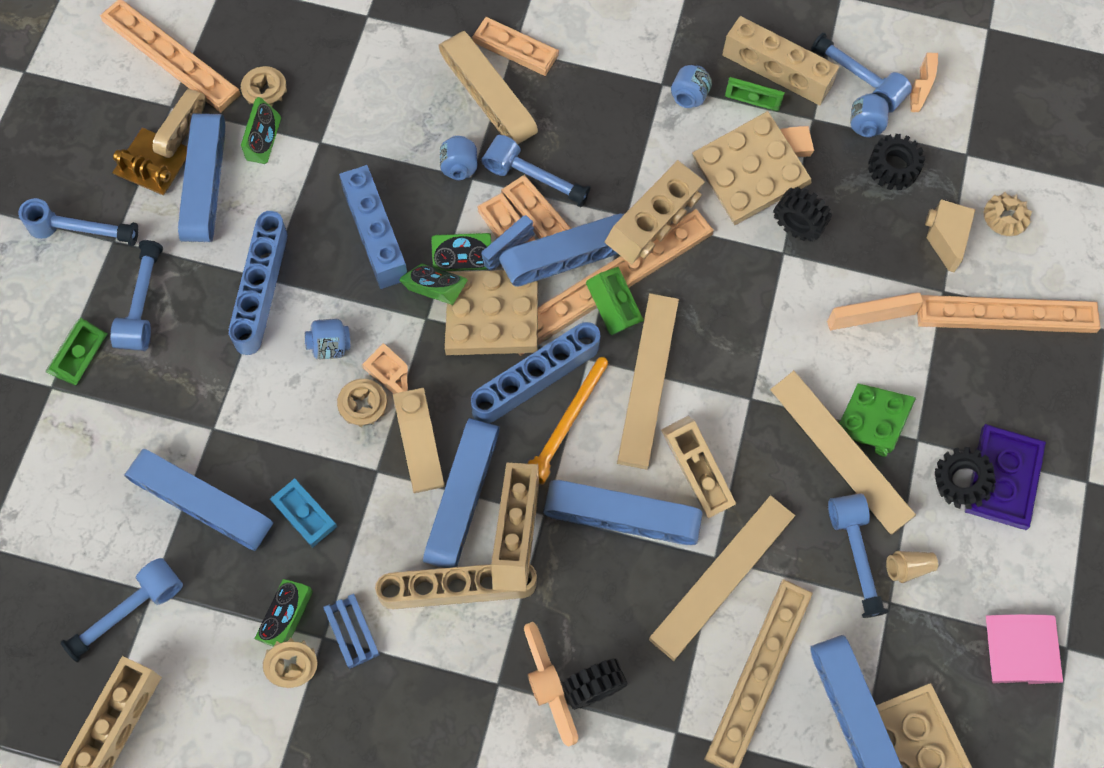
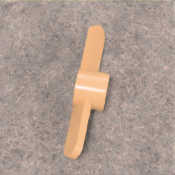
(547, 686)

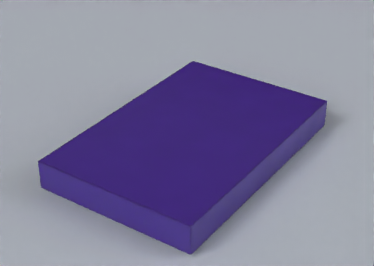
(1017, 473)

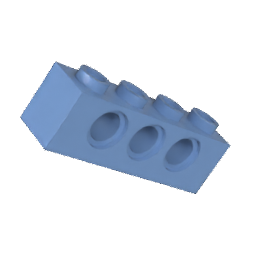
(373, 226)

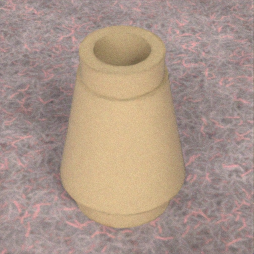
(909, 565)

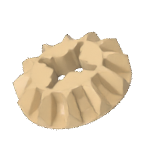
(257, 78)
(1007, 225)
(359, 390)
(294, 674)

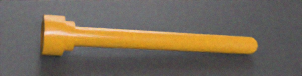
(568, 419)

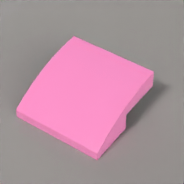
(1024, 649)

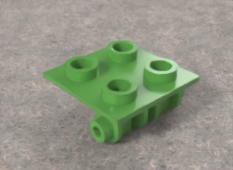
(876, 417)

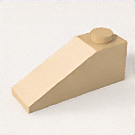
(418, 440)
(698, 466)

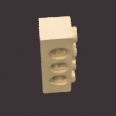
(780, 60)
(654, 213)
(515, 527)
(113, 716)

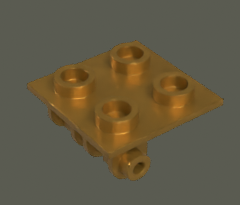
(147, 168)

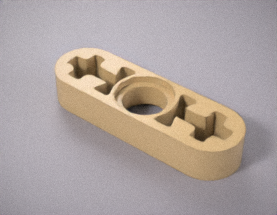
(178, 123)

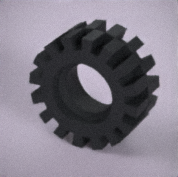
(899, 148)
(802, 214)
(965, 460)
(594, 683)

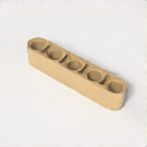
(487, 88)
(440, 593)

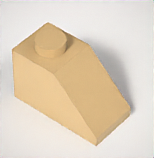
(949, 231)

